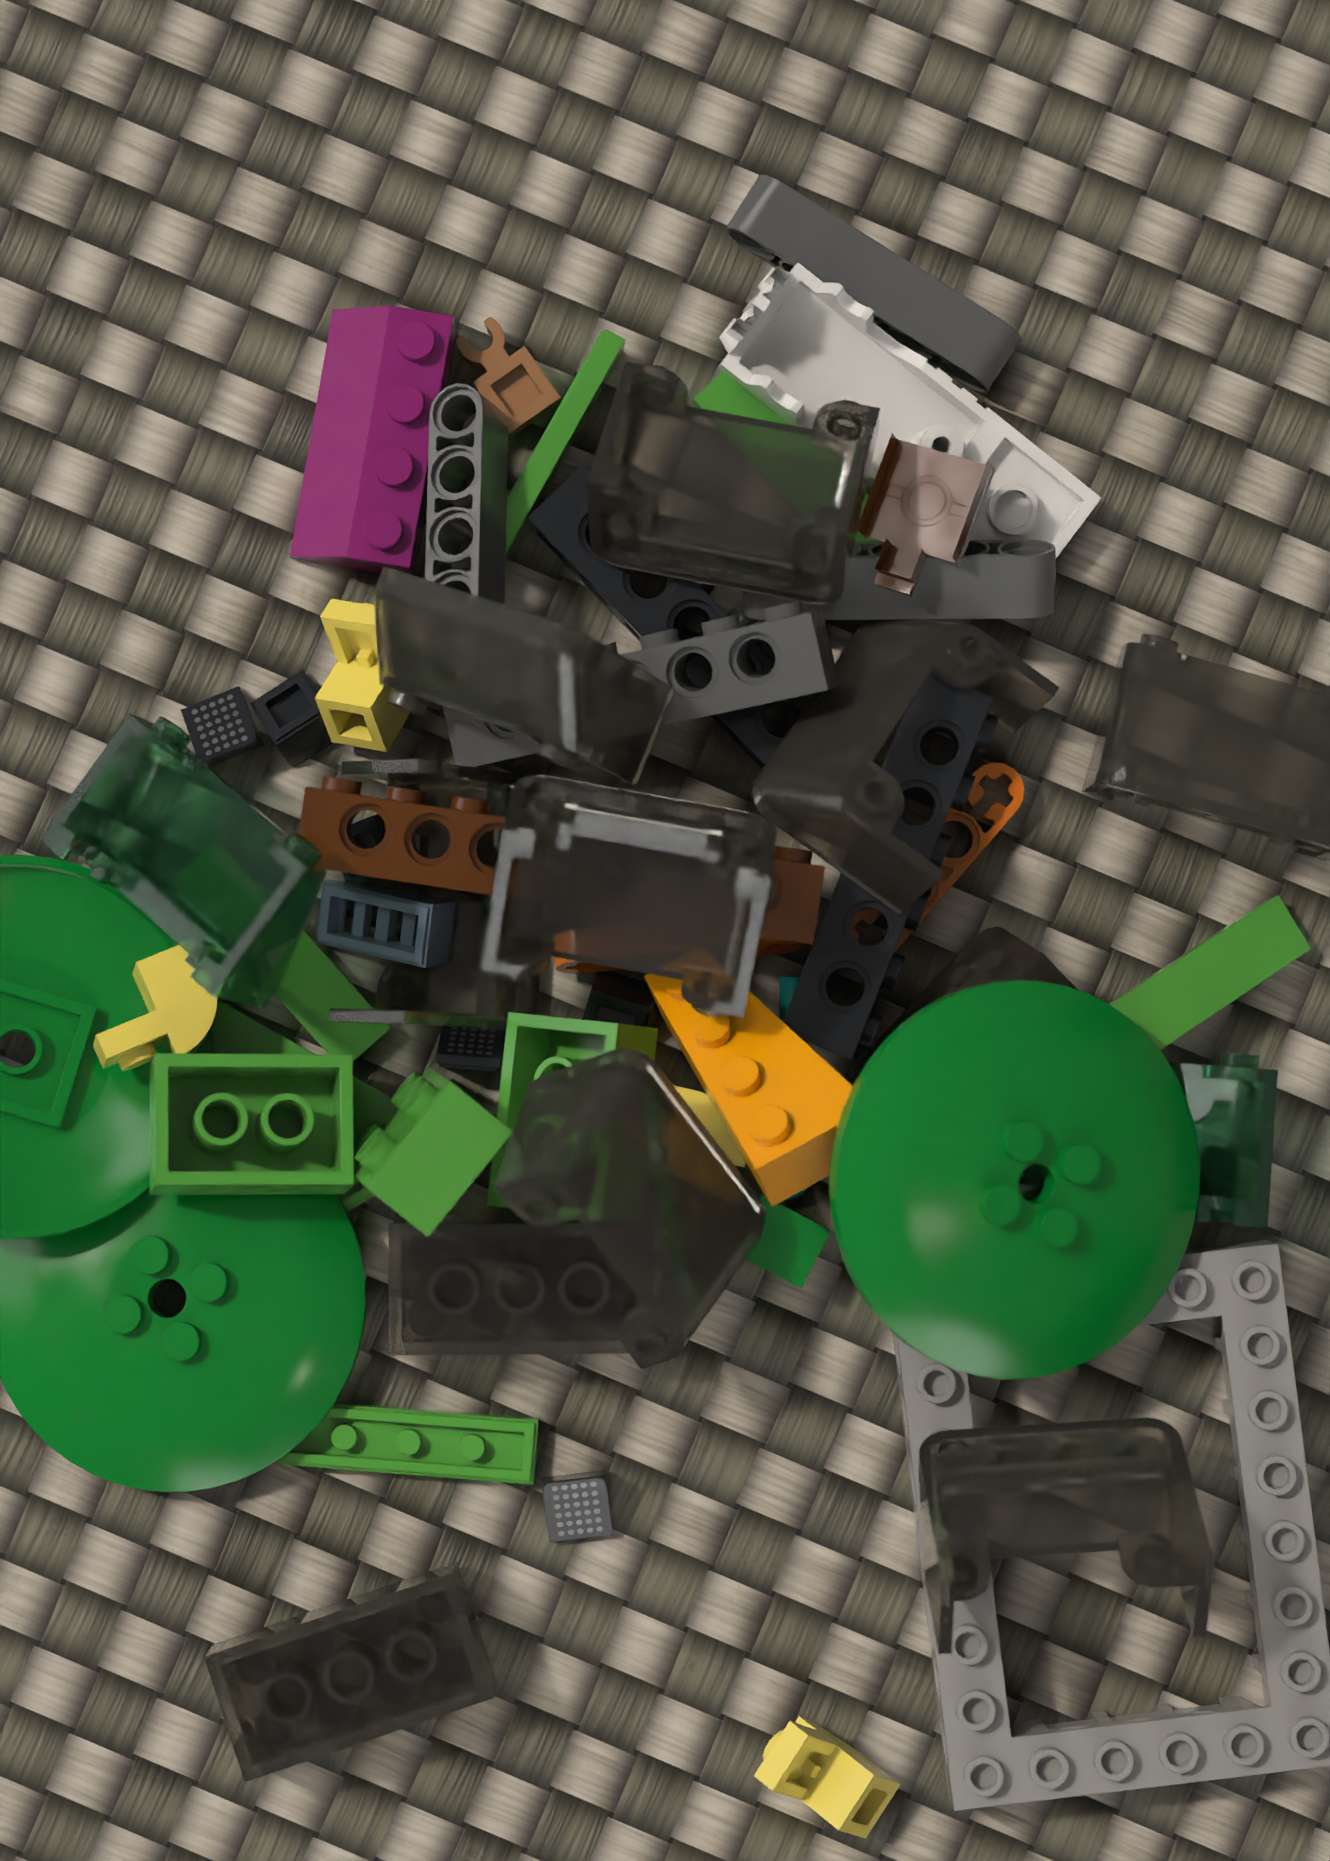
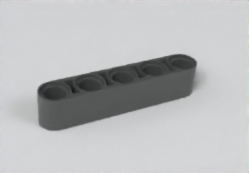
(905, 300)
(479, 508)
(992, 583)

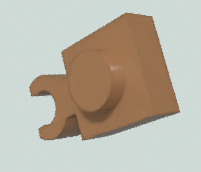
(510, 382)

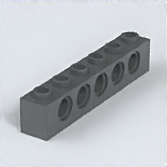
(801, 668)

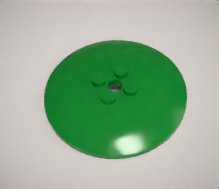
(67, 1126)
(935, 1165)
(196, 1394)

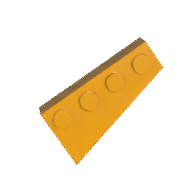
(765, 1086)

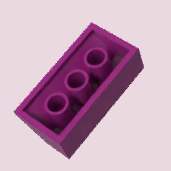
(371, 438)

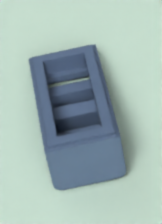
(424, 931)

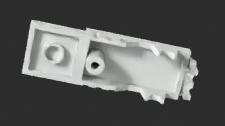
(817, 346)

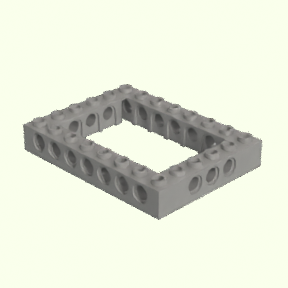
(1169, 1746)

